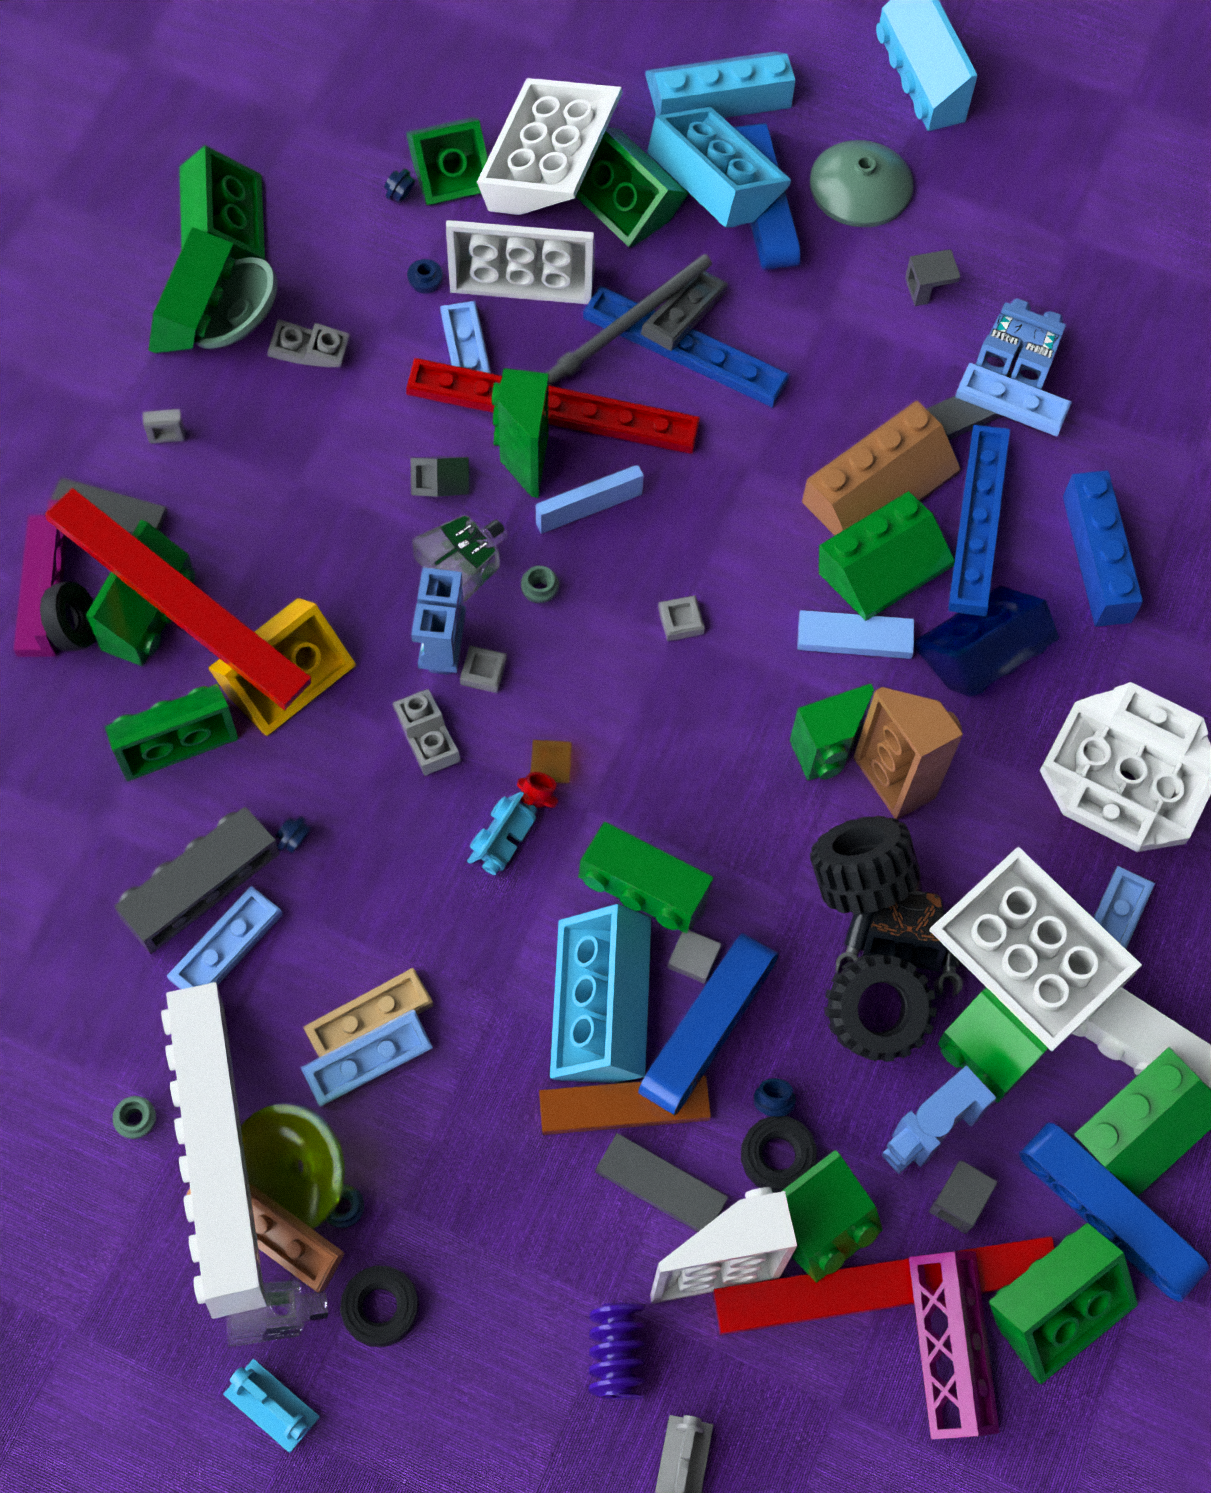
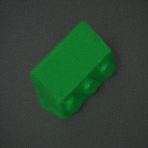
(629, 189)
(223, 201)
(191, 292)
(522, 425)
(885, 556)
(125, 620)
(171, 732)
(645, 878)
(1150, 1122)
(1064, 1301)

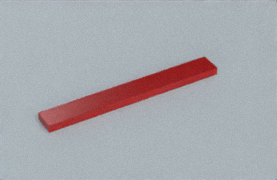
(566, 407)
(178, 598)
(859, 1288)

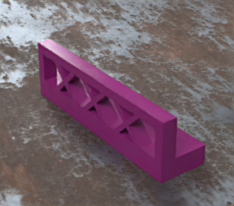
(41, 569)
(968, 1345)

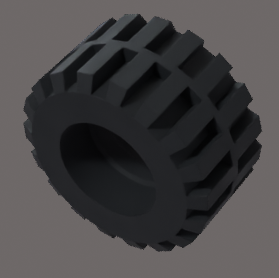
(865, 864)
(914, 1014)

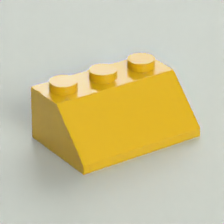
(308, 642)

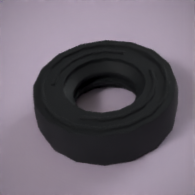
(54, 616)
(777, 1128)
(362, 1285)

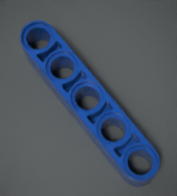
(774, 228)
(708, 1024)
(1114, 1211)

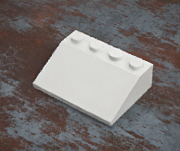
(546, 145)
(520, 262)
(1035, 948)
(737, 1248)

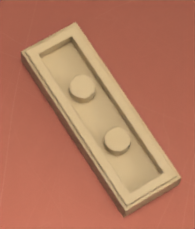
(368, 1012)

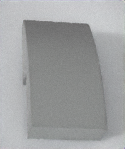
(305, 346)
(426, 732)

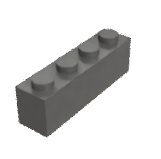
(196, 879)

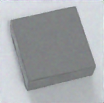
(164, 426)
(681, 618)
(483, 669)
(694, 956)

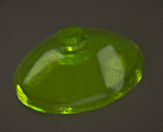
(272, 1147)

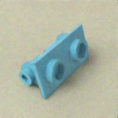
(492, 844)
(270, 1405)

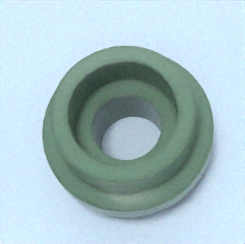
(542, 575)
(125, 1109)

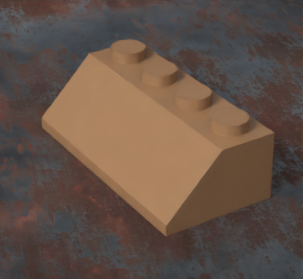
(895, 458)
(907, 748)

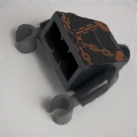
(904, 934)

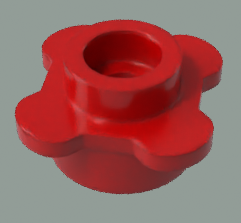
(538, 790)

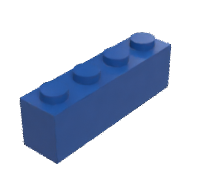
(1102, 548)

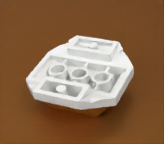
(1151, 740)

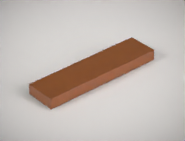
(613, 1108)

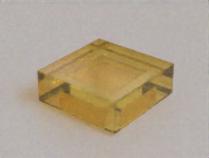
(552, 759)

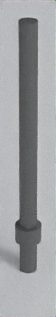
(571, 362)

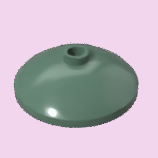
(861, 183)
(243, 305)

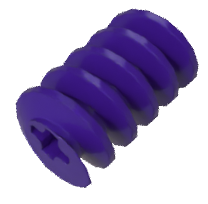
(615, 1351)

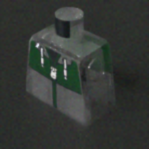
(462, 548)
(266, 1325)

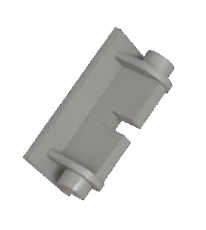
(684, 1455)

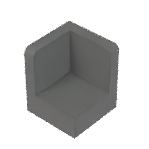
(929, 271)
(439, 476)
(963, 1197)

